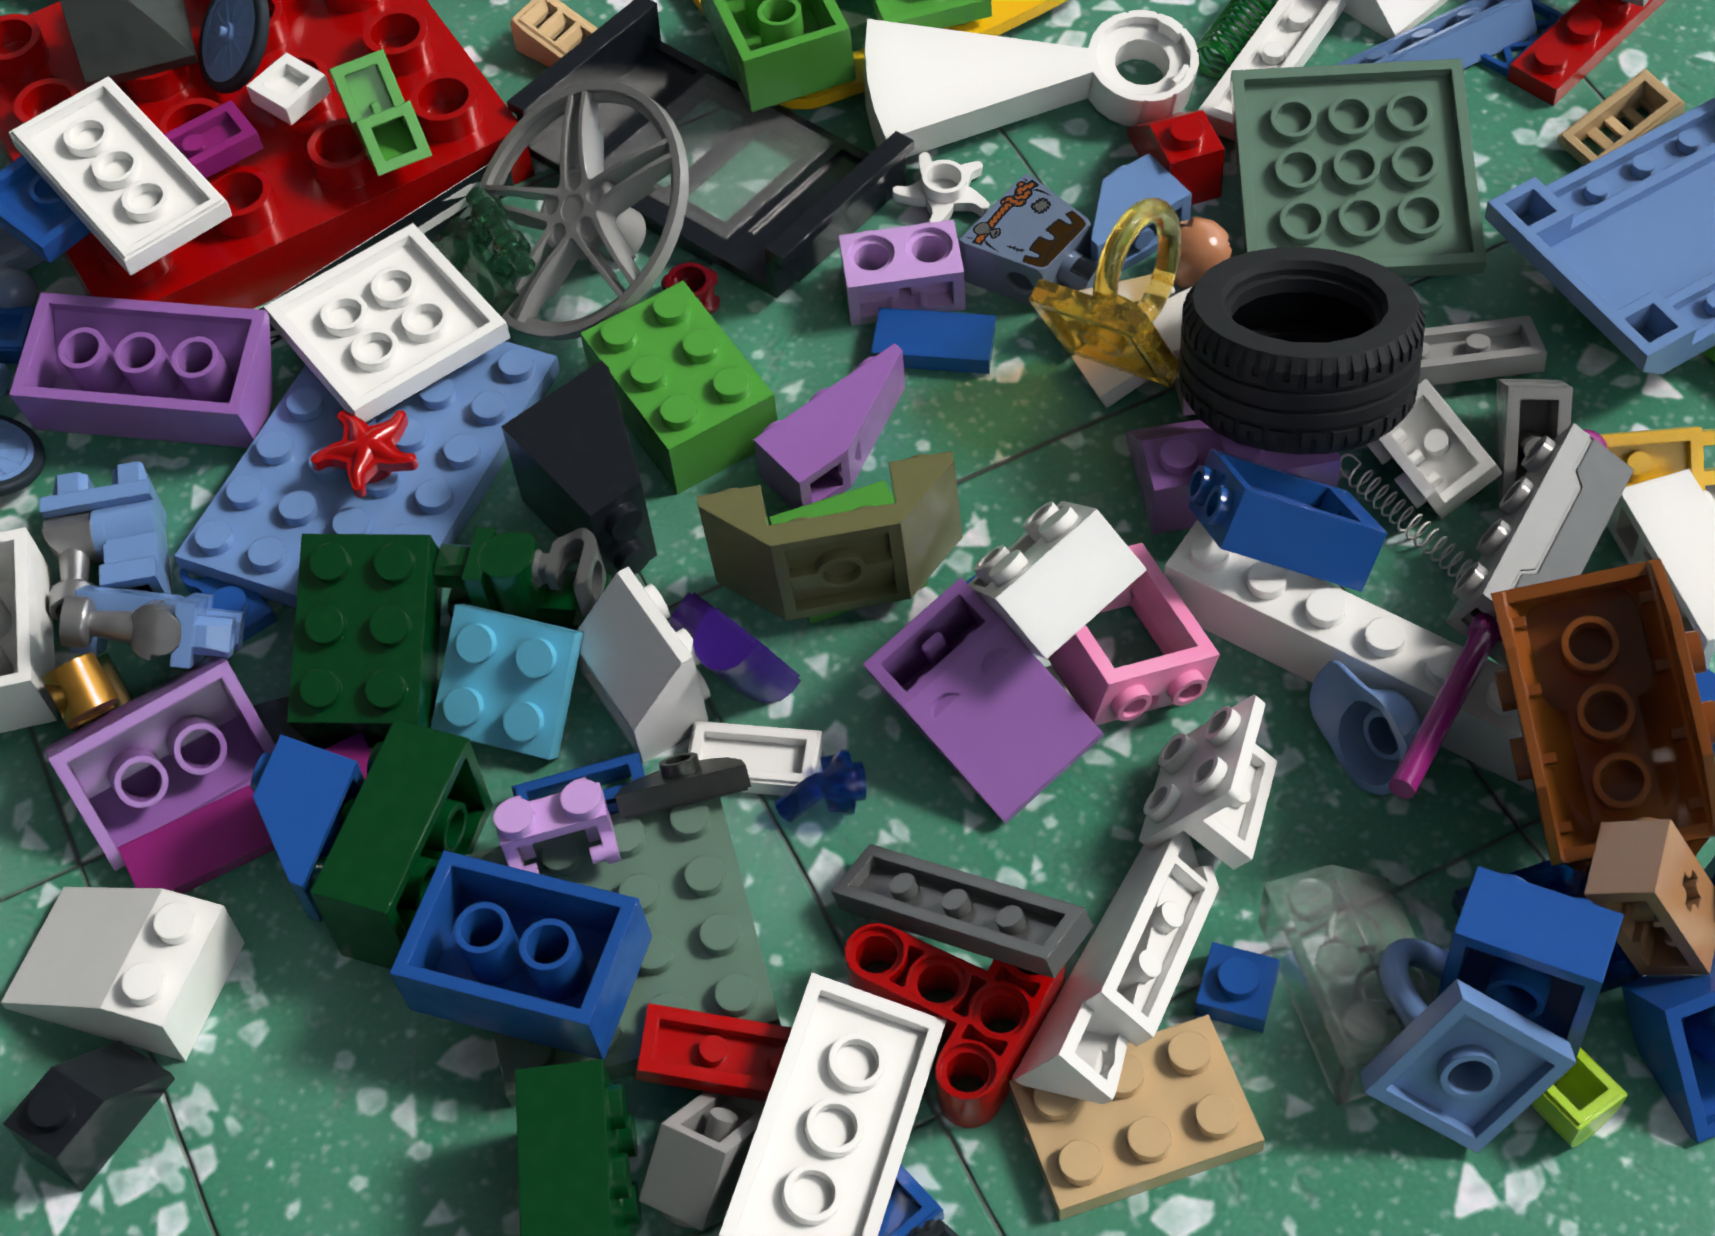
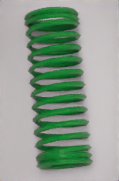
(1220, 46)

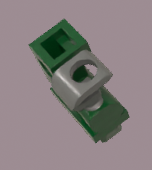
(520, 580)

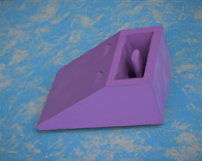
(982, 700)

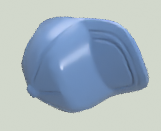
(1363, 725)

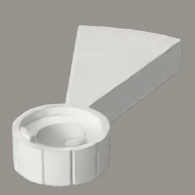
(963, 83)

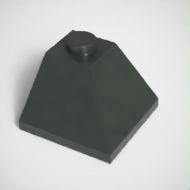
(129, 37)

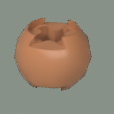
(1202, 248)

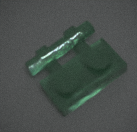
(467, 249)

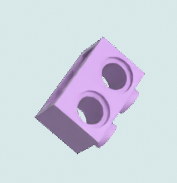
(902, 270)

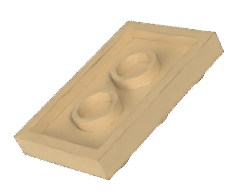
(1169, 1119)

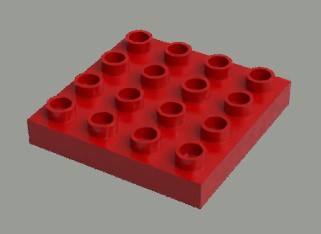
(312, 183)

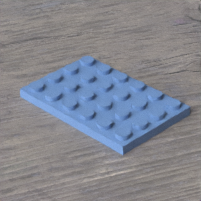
(275, 494)

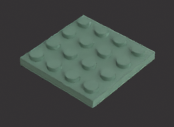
(1360, 163)
(699, 920)

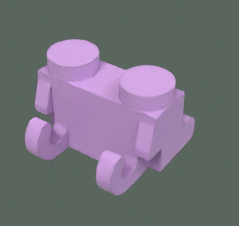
(574, 809)

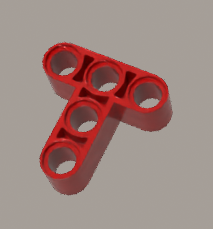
(977, 1000)

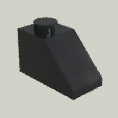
(87, 1110)

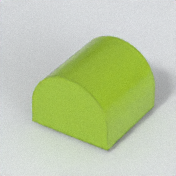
(1580, 1101)

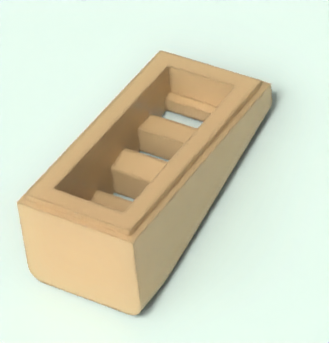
(541, 23)
(1640, 91)

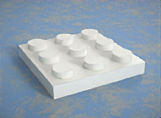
(387, 323)

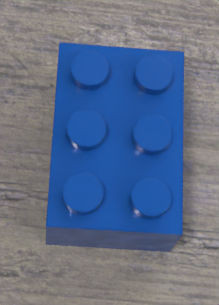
(522, 954)

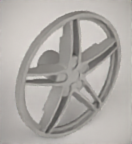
(591, 205)

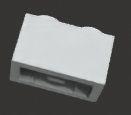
(1056, 574)
(642, 666)

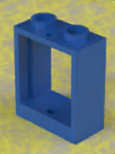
(1285, 519)

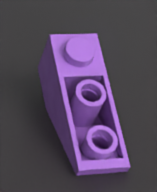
(831, 436)

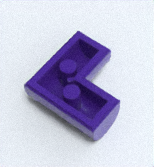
(733, 652)

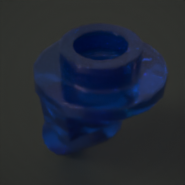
(837, 782)

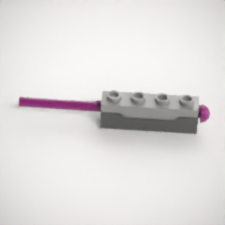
(1543, 536)

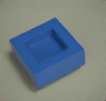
(1237, 987)

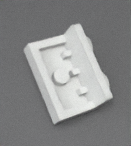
(1437, 455)

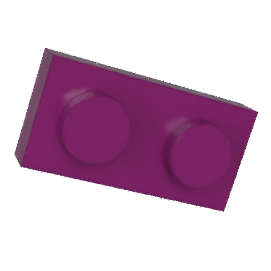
(216, 139)

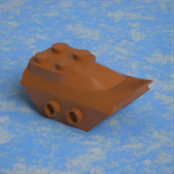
(1607, 706)

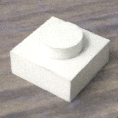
(288, 88)

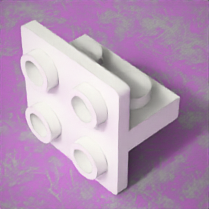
(1213, 785)

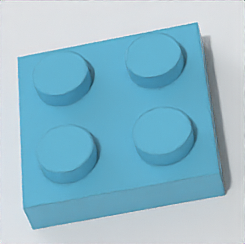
(507, 681)

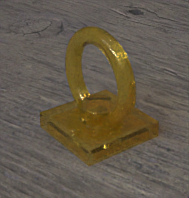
(1107, 324)

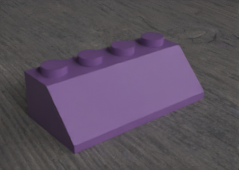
(146, 370)

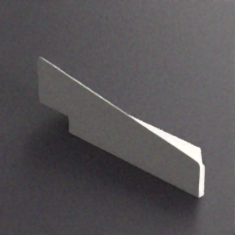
(1123, 975)

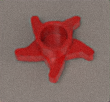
(367, 450)

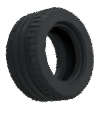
(1301, 350)

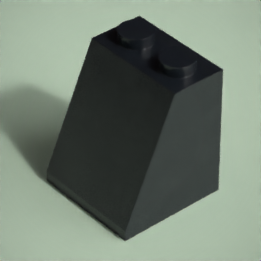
(581, 469)

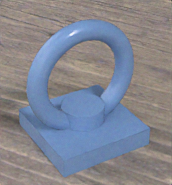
(1463, 1058)

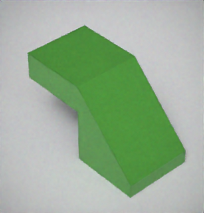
(379, 113)

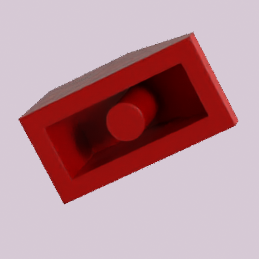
(1186, 148)

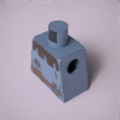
(1025, 239)

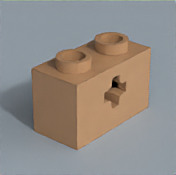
(1661, 890)

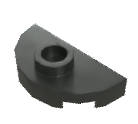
(681, 782)

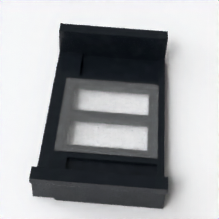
(761, 183)

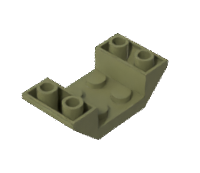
(838, 557)

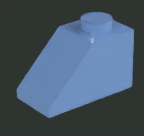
(1125, 187)

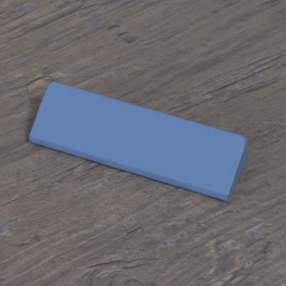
(1474, 30)

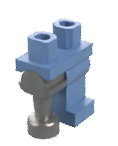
(109, 525)
(150, 623)

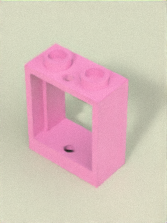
(1146, 685)

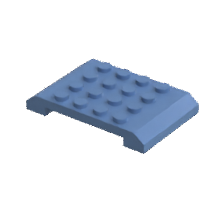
(1630, 239)

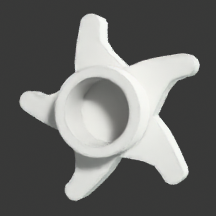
(943, 188)

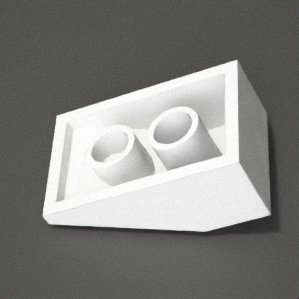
(128, 966)

